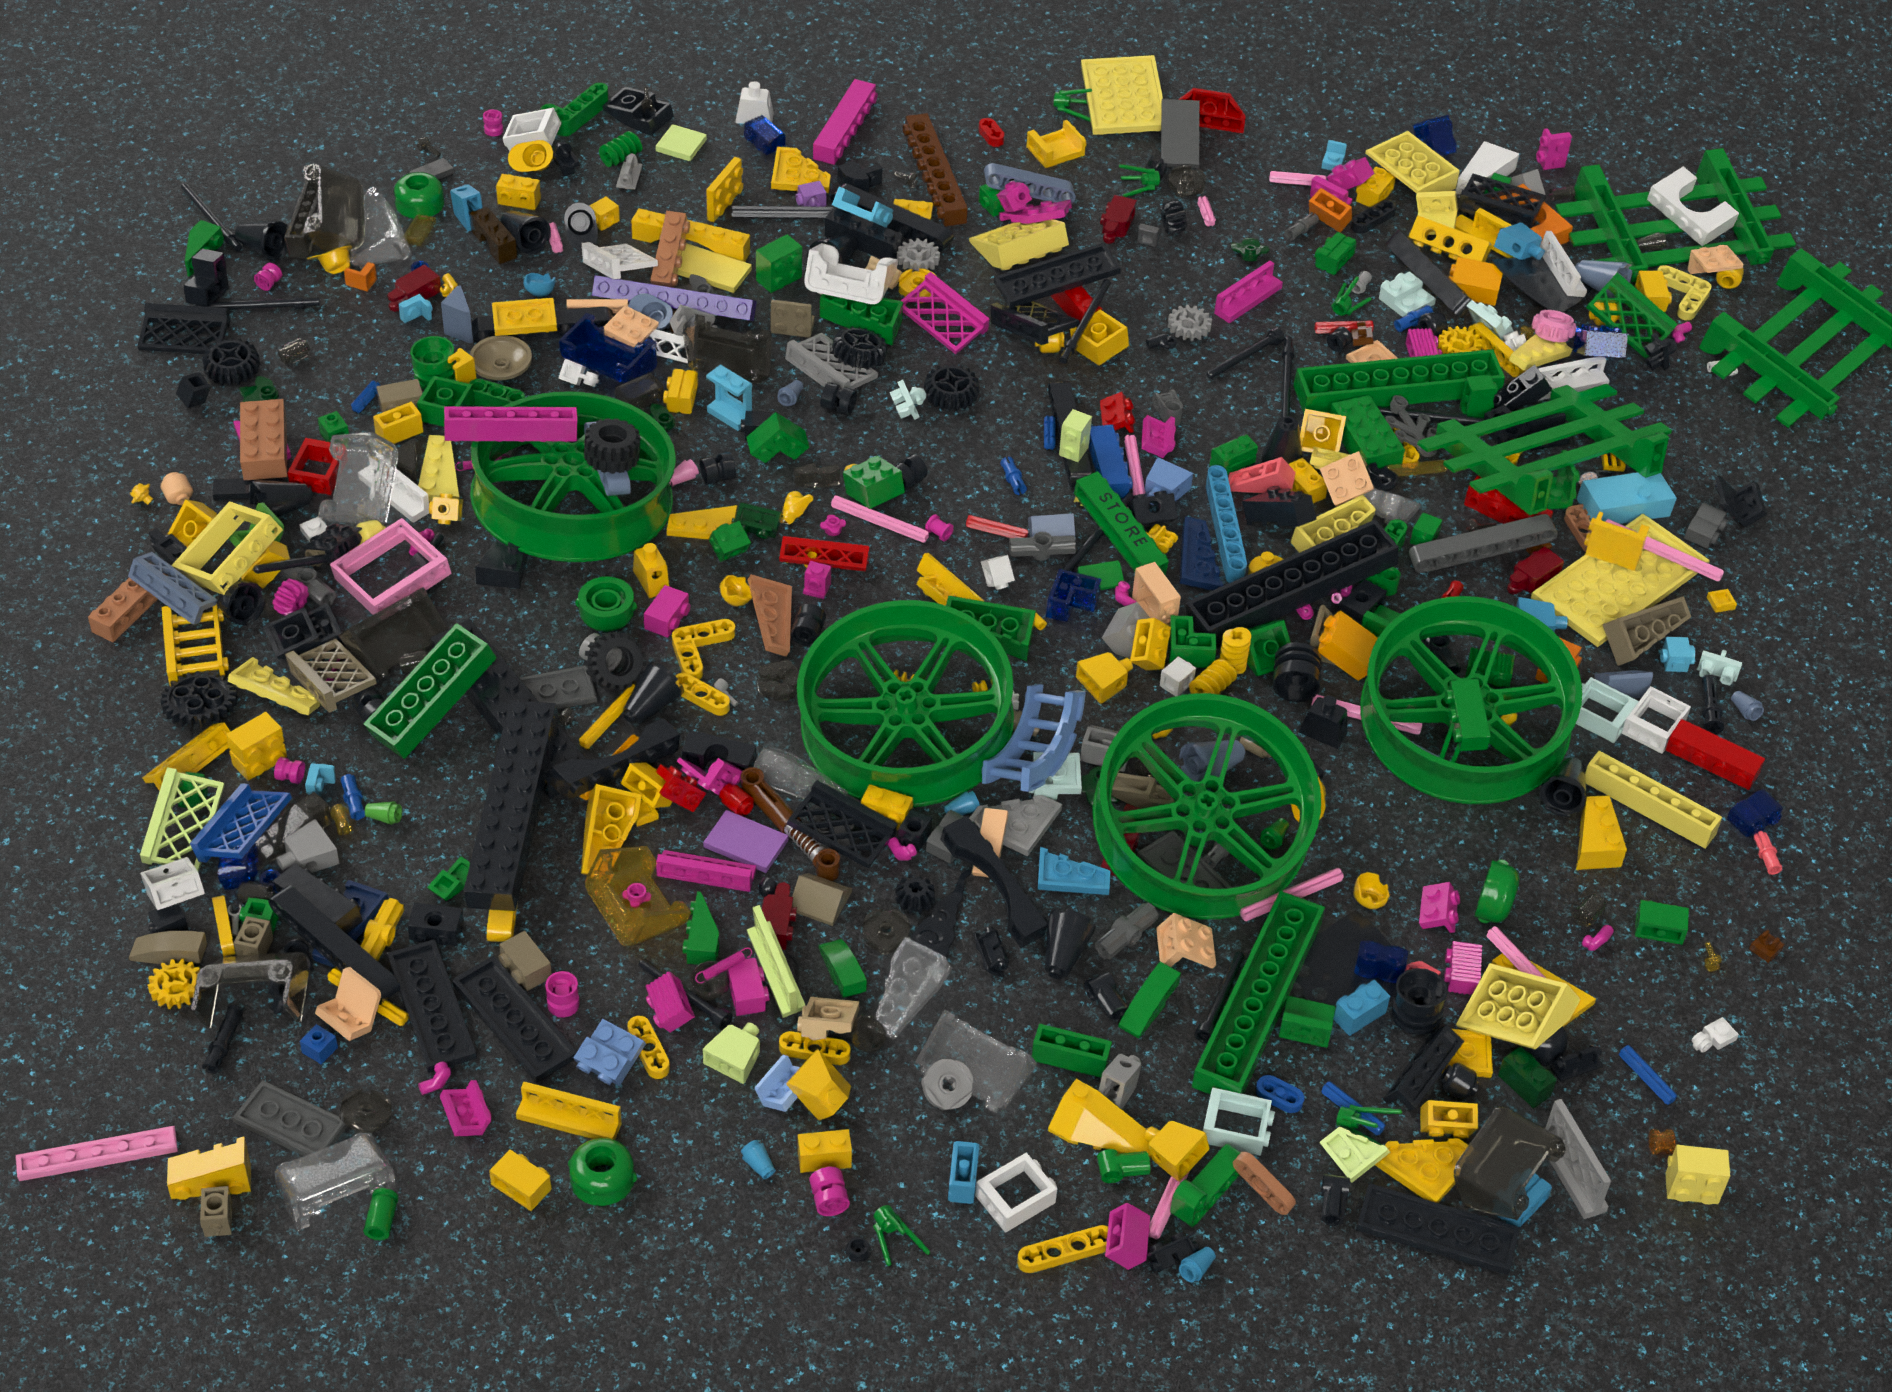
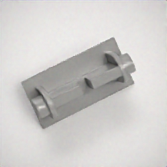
(629, 173)

